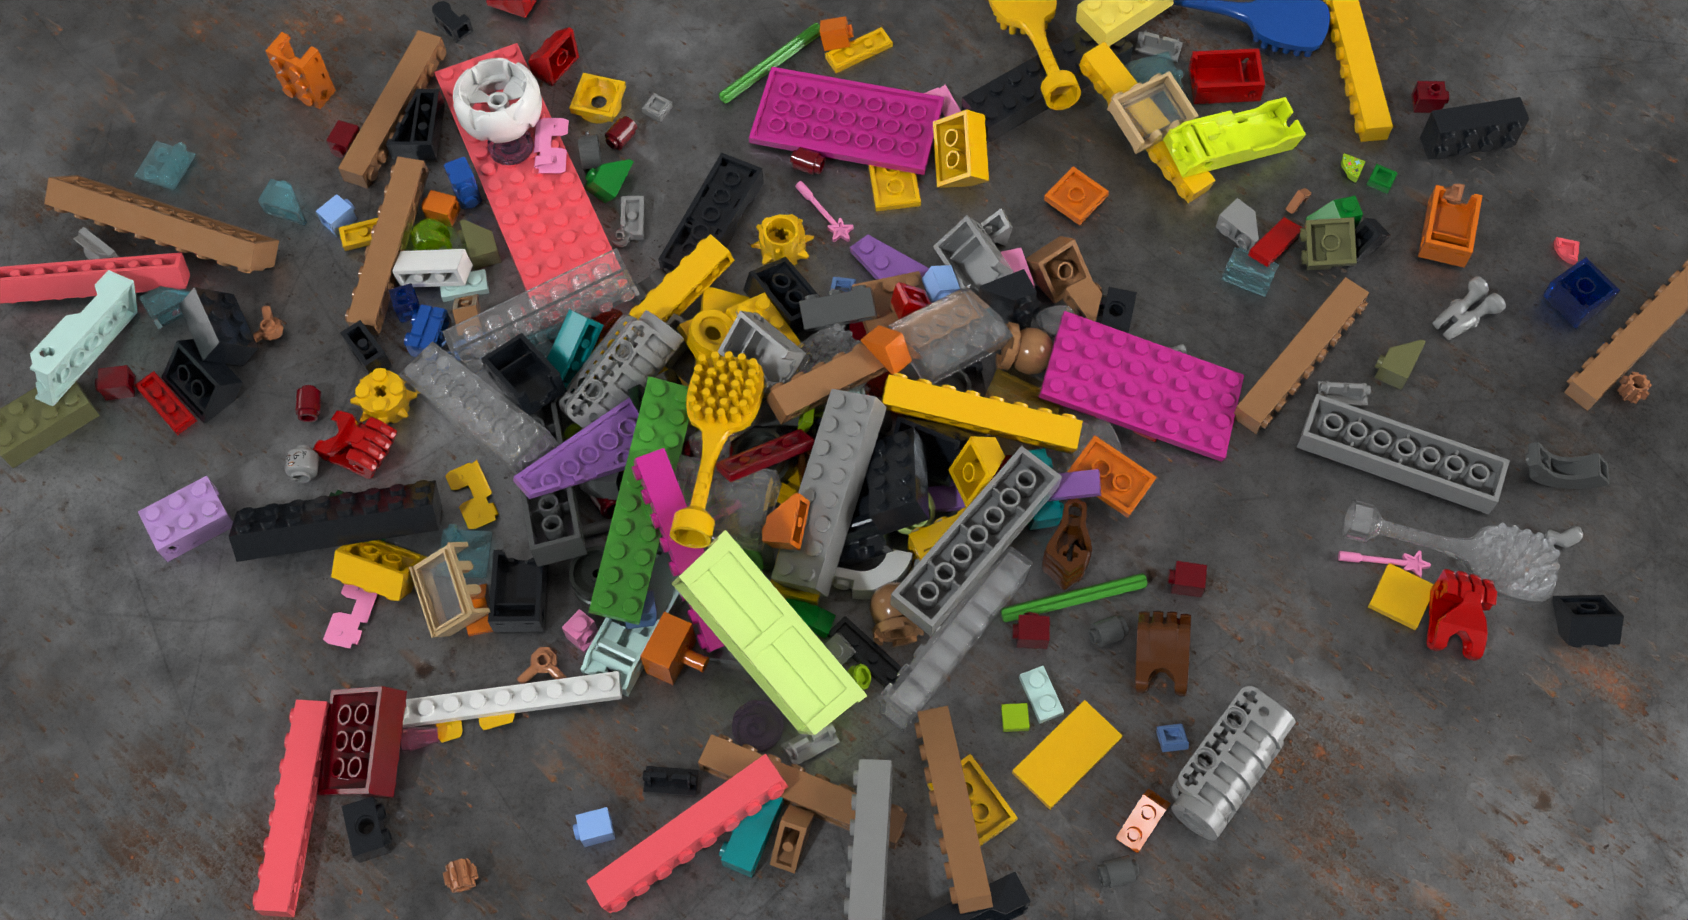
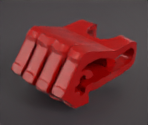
(356, 444)
(1458, 609)

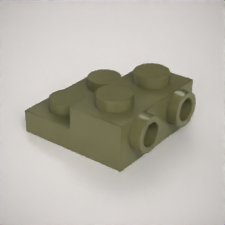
(1328, 243)

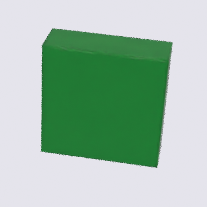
(1382, 178)

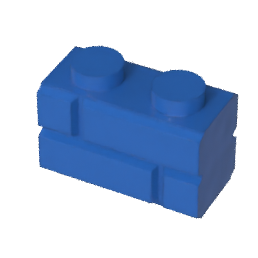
(463, 183)
(426, 327)

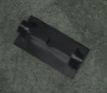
(670, 780)

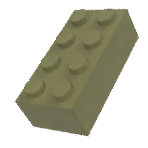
(32, 425)

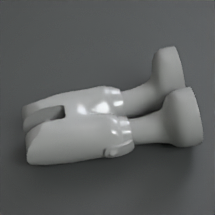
(1466, 319)

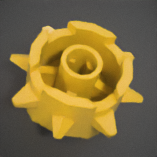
(783, 236)
(383, 396)

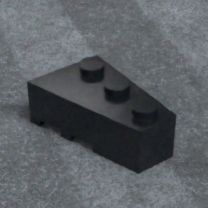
(420, 128)

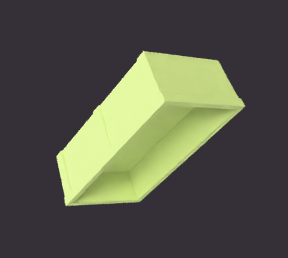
(767, 636)

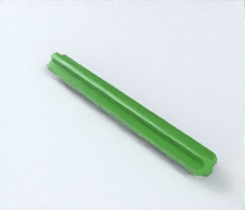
(773, 60)
(1075, 597)

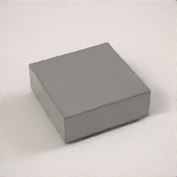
(657, 107)

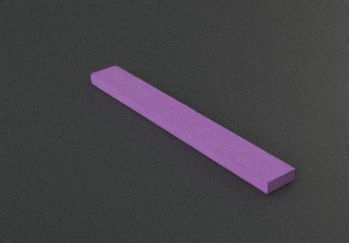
(1072, 486)

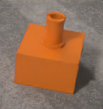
(671, 649)

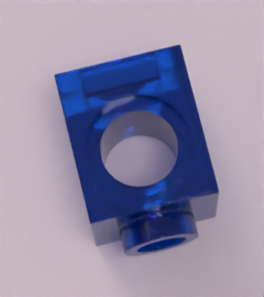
(404, 301)

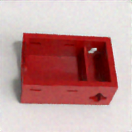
(1223, 78)

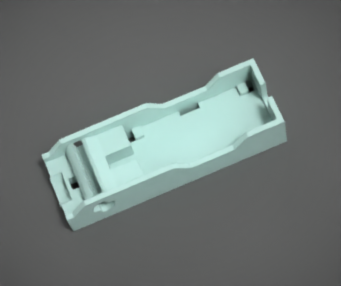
(82, 337)
(621, 647)

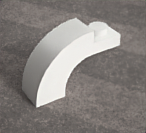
(865, 583)

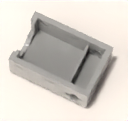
(972, 255)
(765, 343)

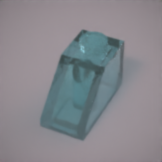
(281, 201)
(163, 304)

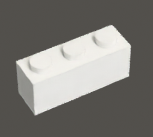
(433, 268)

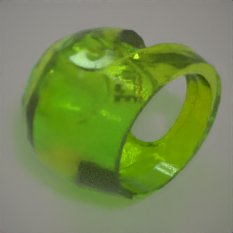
(430, 235)

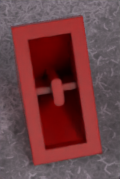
(908, 299)

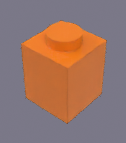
(835, 33)
(441, 207)

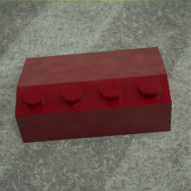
(362, 742)

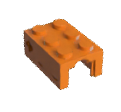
(301, 77)
(1449, 229)

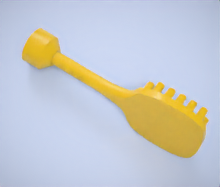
(1032, 18)
(719, 402)

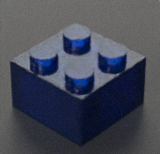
(1580, 292)

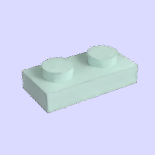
(476, 284)
(1041, 694)

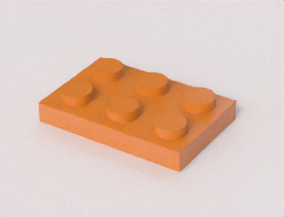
(1121, 478)

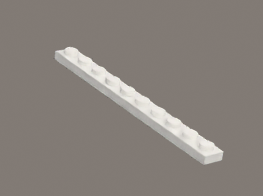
(512, 699)

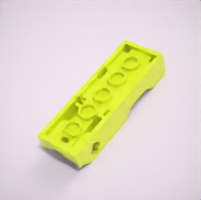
(1233, 138)

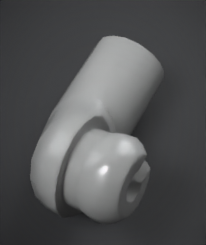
(1567, 537)

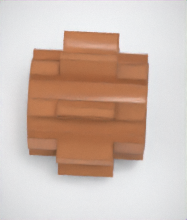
(1634, 387)
(460, 875)

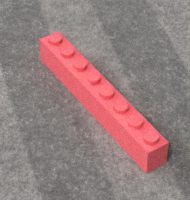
(79, 277)
(293, 811)
(687, 834)

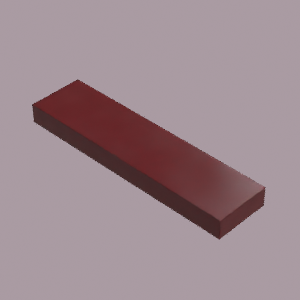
(765, 455)

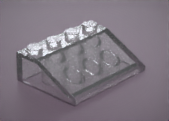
(951, 334)
(736, 505)

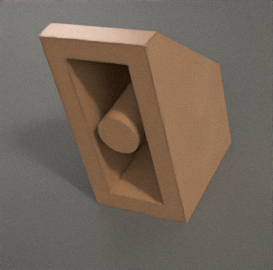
(1084, 298)
(465, 308)
(791, 838)

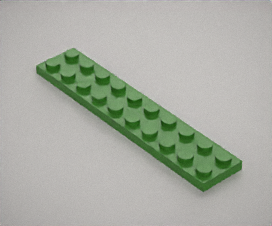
(632, 537)

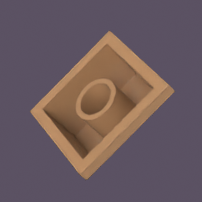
(1057, 267)

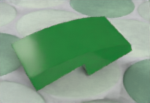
(816, 618)

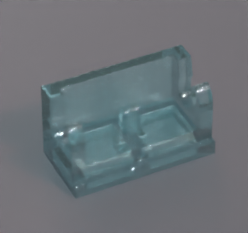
(1249, 273)

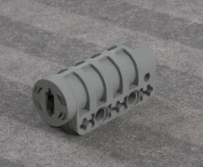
(639, 356)
(1237, 767)

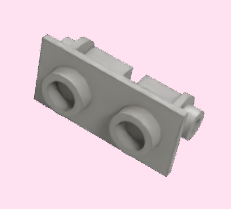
(1151, 44)
(1348, 393)
(807, 746)

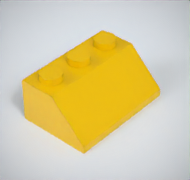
(960, 150)
(376, 568)

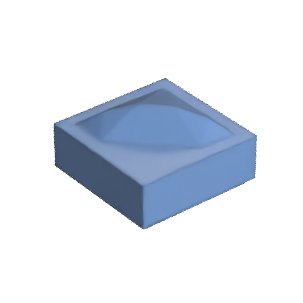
(1172, 737)

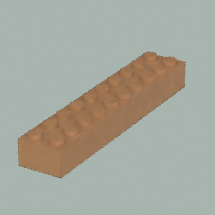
(162, 223)

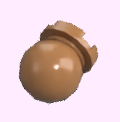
(1026, 350)
(890, 623)

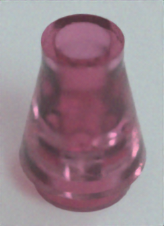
(418, 737)

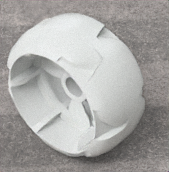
(504, 120)

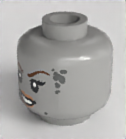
(302, 464)

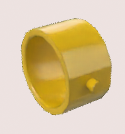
(781, 222)

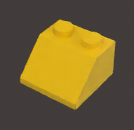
(976, 466)

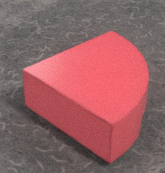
(1567, 249)

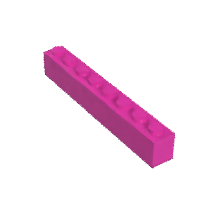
(665, 499)

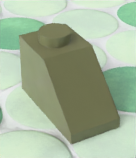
(1398, 363)

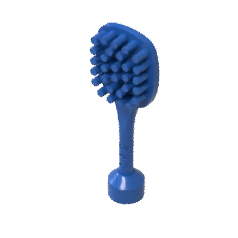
(1281, 23)

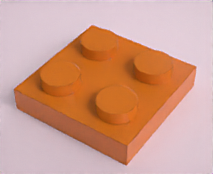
(1076, 195)

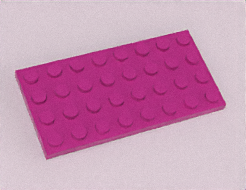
(847, 120)
(1142, 386)

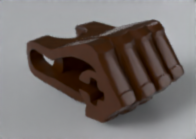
(1070, 531)
(1163, 648)

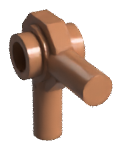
(270, 327)
(542, 661)

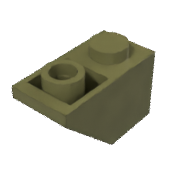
(480, 245)

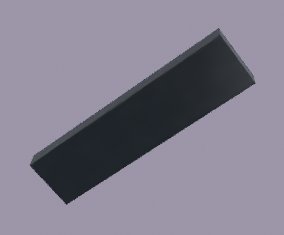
(878, 662)

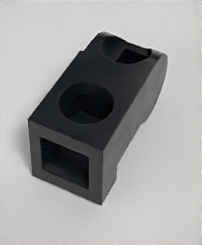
(450, 22)

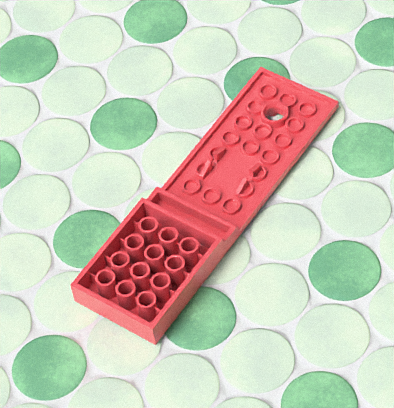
(540, 215)

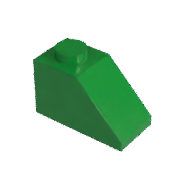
(607, 179)
(1339, 208)

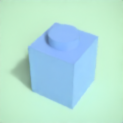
(336, 214)
(939, 282)
(594, 827)

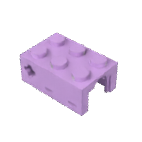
(186, 519)

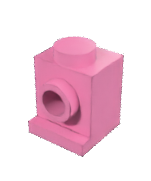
(580, 630)

